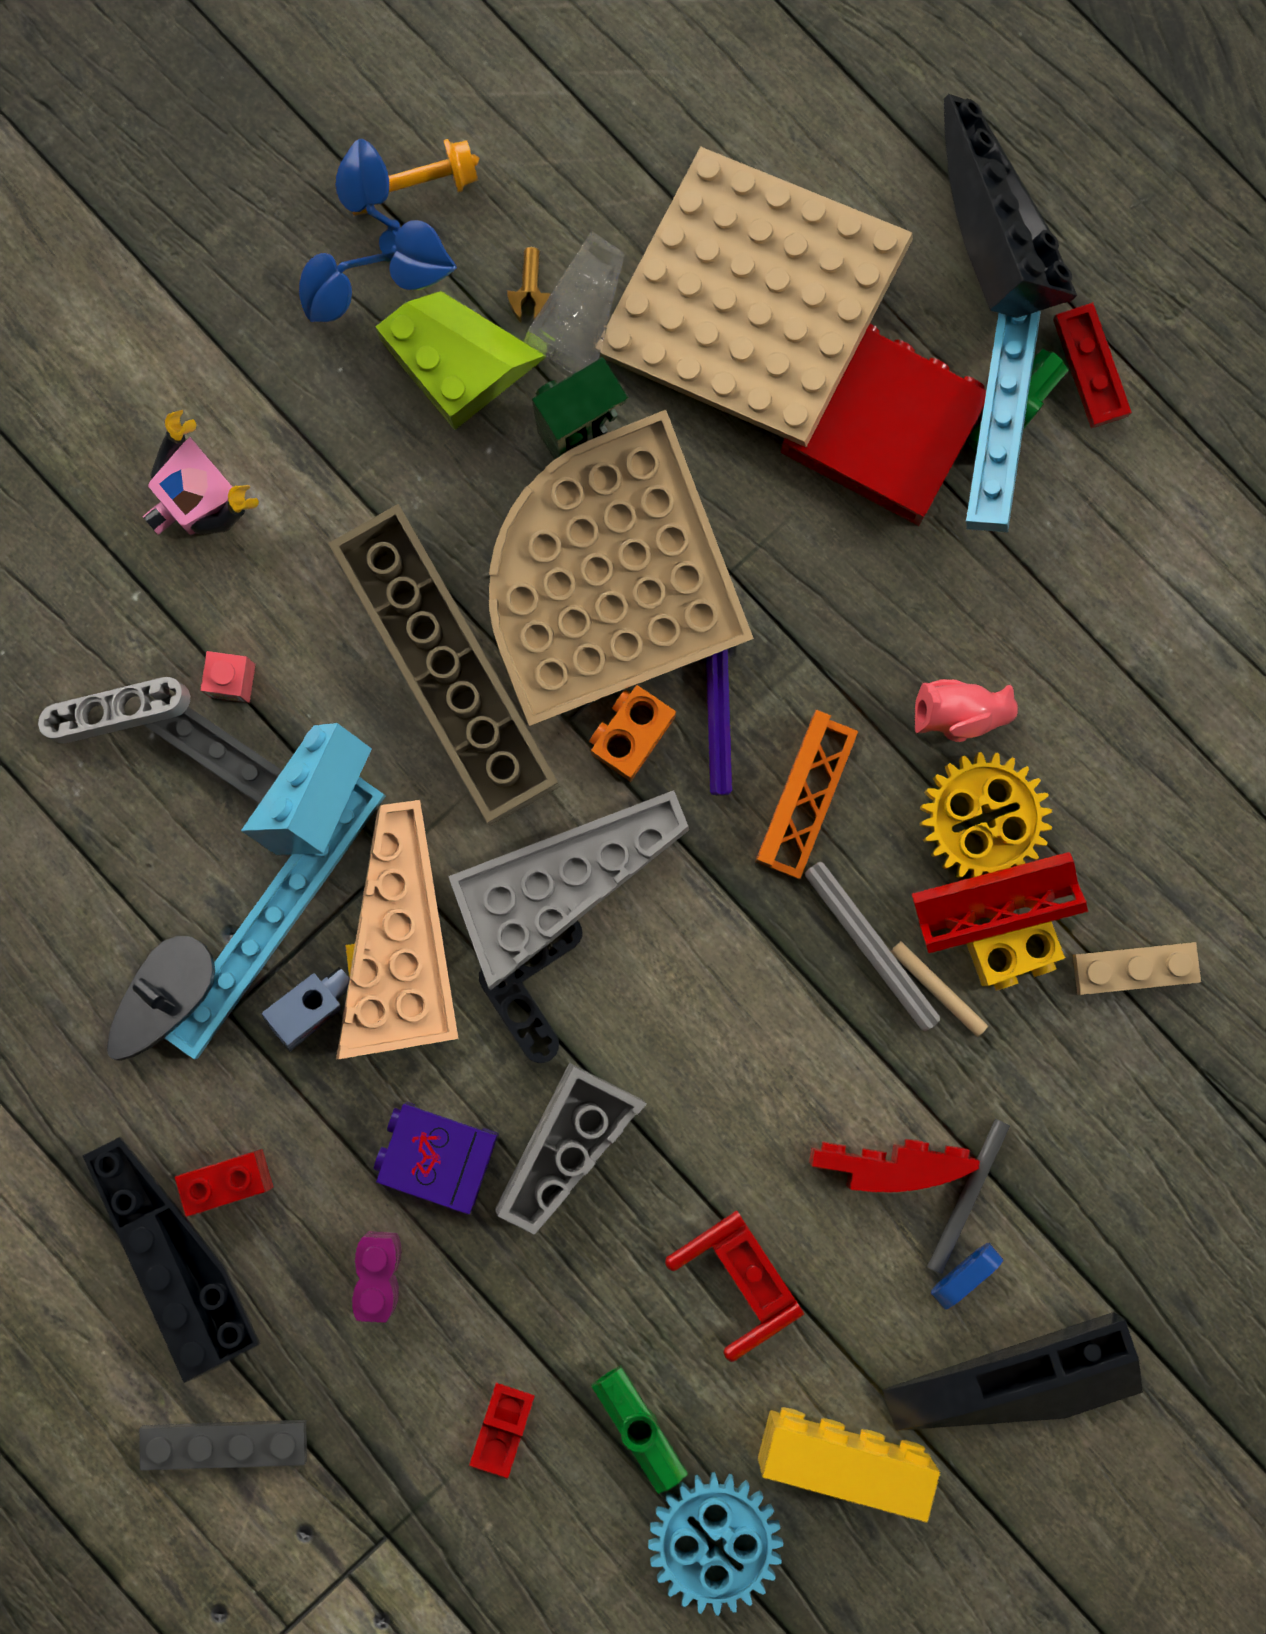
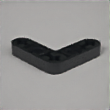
(516, 989)

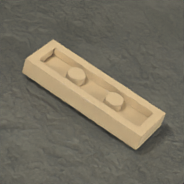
(1136, 968)

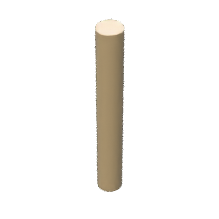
(939, 989)

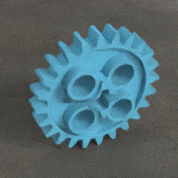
(688, 1568)

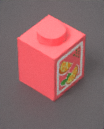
(228, 677)

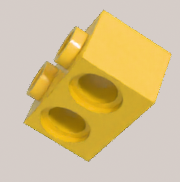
(1017, 958)

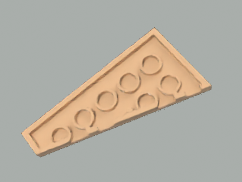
(399, 962)

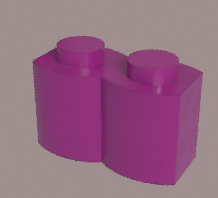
(377, 1288)

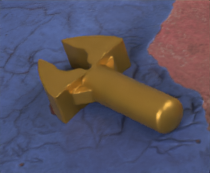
(529, 285)

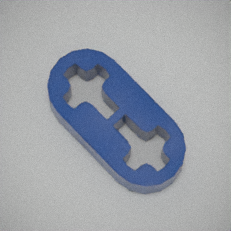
(966, 1276)

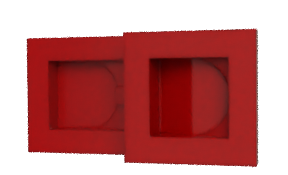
(501, 1431)

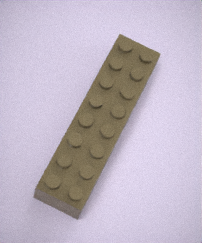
(444, 665)

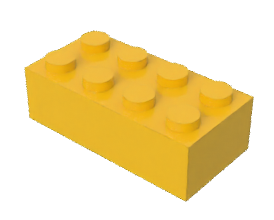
(848, 1464)

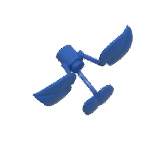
(413, 249)

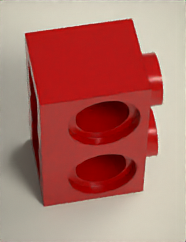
(224, 1182)

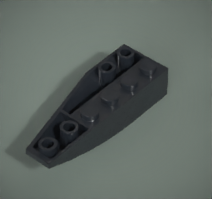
(998, 220)
(173, 1264)
(1025, 1382)

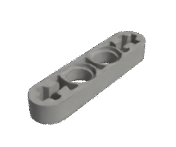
(114, 714)

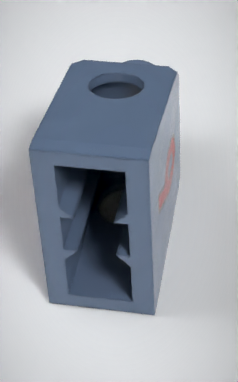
(294, 1021)

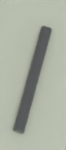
(968, 1197)

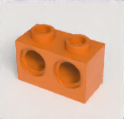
(640, 737)

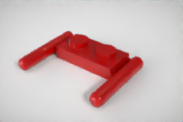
(751, 1273)

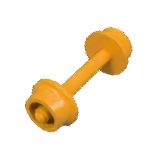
(459, 164)

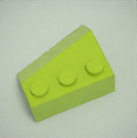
(455, 354)

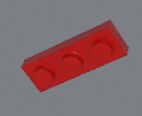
(1092, 365)

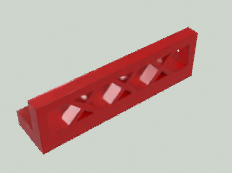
(997, 897)

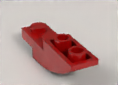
(908, 1170)

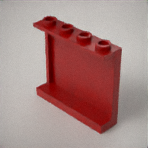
(893, 426)

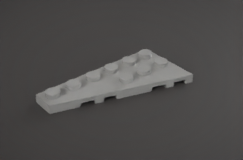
(540, 890)

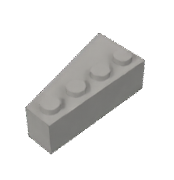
(570, 1137)

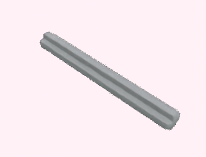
(872, 946)

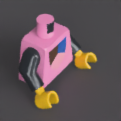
(192, 486)

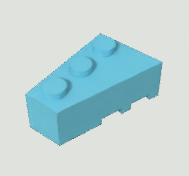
(309, 793)

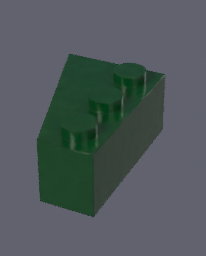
(577, 407)

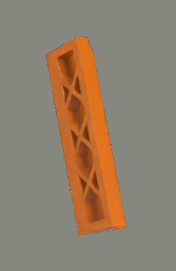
(792, 790)

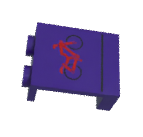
(435, 1157)

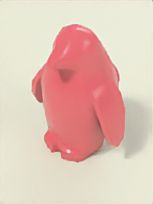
(962, 709)

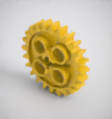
(973, 784)

